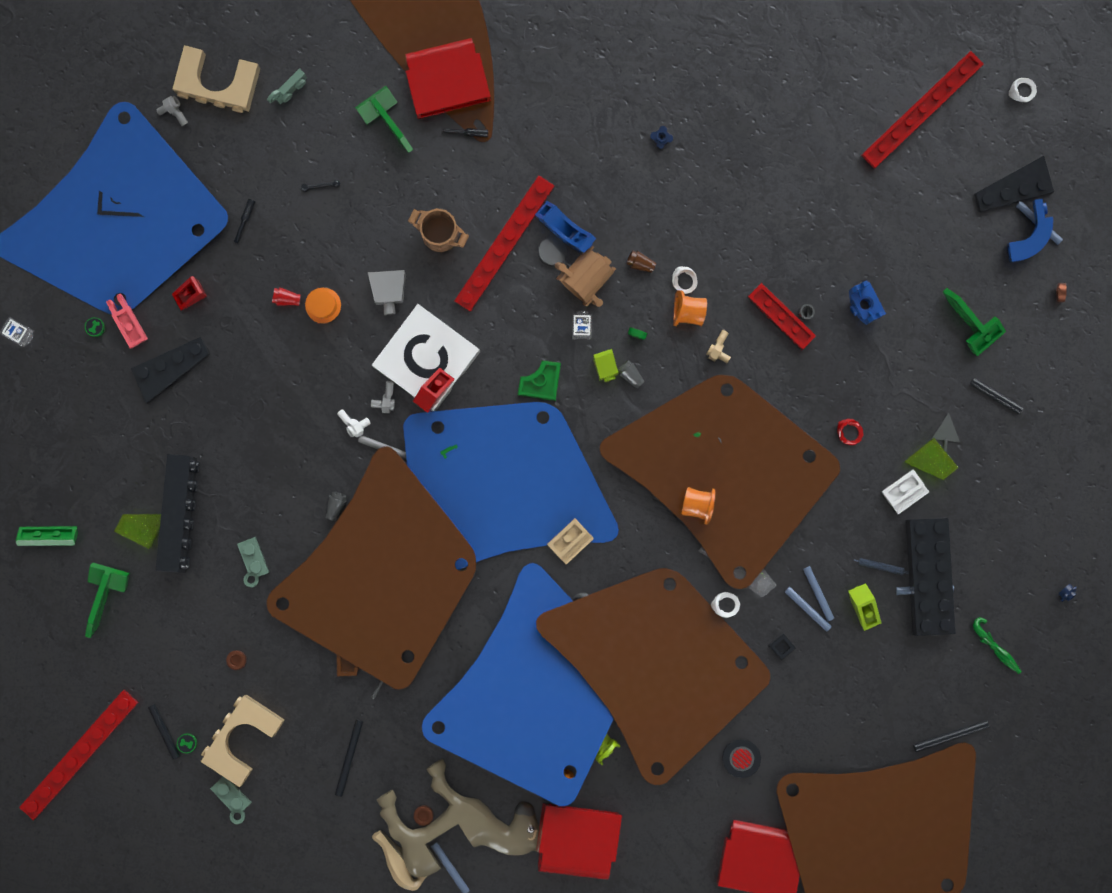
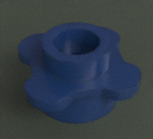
(656, 137)
(1068, 593)

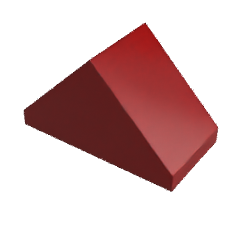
(189, 293)

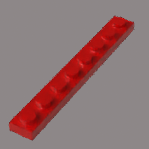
(922, 109)
(504, 243)
(78, 755)

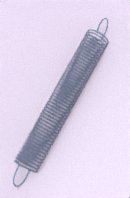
(877, 565)

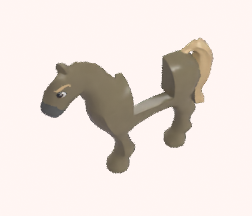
(472, 816)

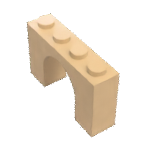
(237, 95)
(219, 755)

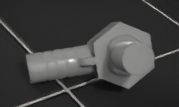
(172, 105)
(387, 403)

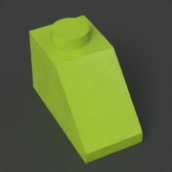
(605, 365)
(865, 606)

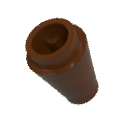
(640, 262)

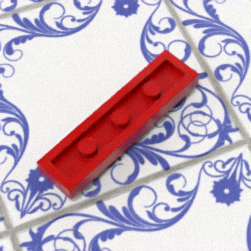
(782, 316)

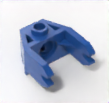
(866, 293)

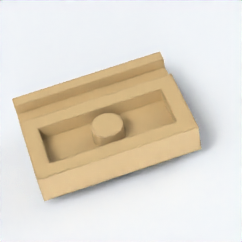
(570, 541)

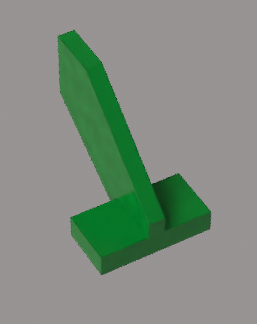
(377, 105)
(984, 334)
(108, 579)

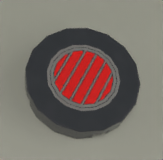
(741, 758)

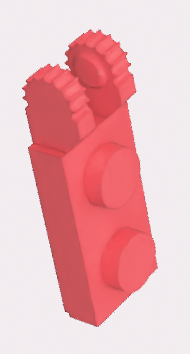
(127, 322)

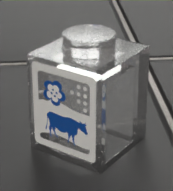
(581, 325)
(17, 332)

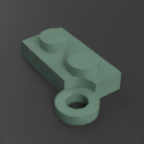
(285, 92)
(253, 560)
(232, 798)

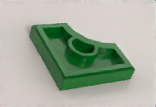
(542, 383)

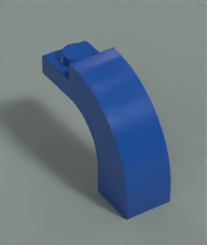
(564, 228)
(1043, 228)

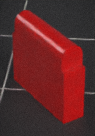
(446, 78)
(577, 841)
(758, 860)

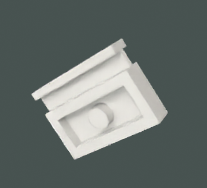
(905, 491)

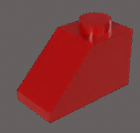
(433, 390)

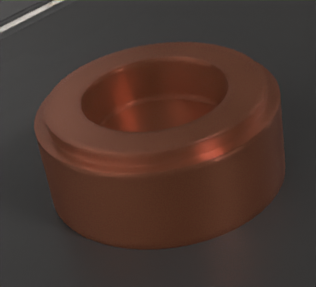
(1061, 292)
(236, 660)
(423, 815)

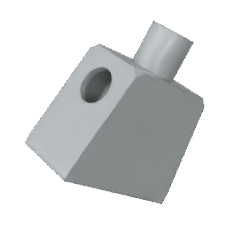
(388, 289)

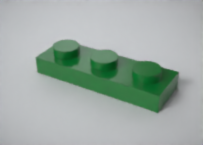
(46, 536)

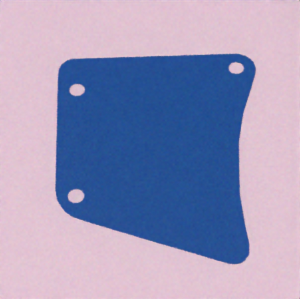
(114, 254)
(509, 477)
(524, 703)

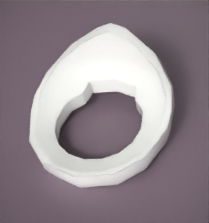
(1014, 94)
(687, 270)
(715, 604)

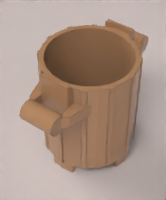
(438, 229)
(586, 276)

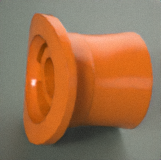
(323, 305)
(689, 309)
(699, 504)

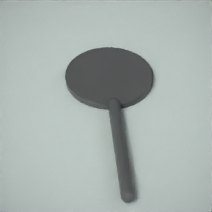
(553, 251)

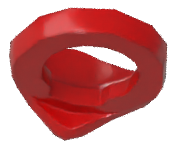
(841, 424)

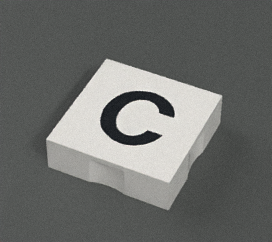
(421, 349)

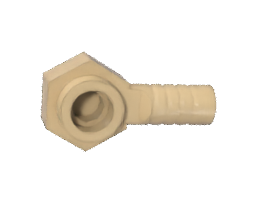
(715, 351)

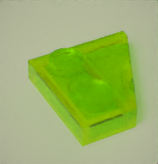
(933, 460)
(139, 528)

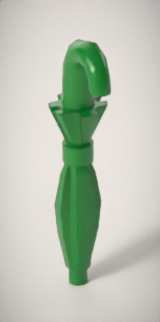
(986, 638)

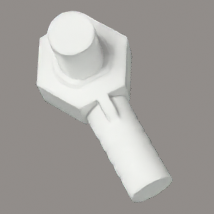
(354, 427)

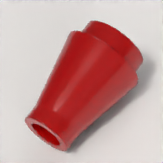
(284, 297)

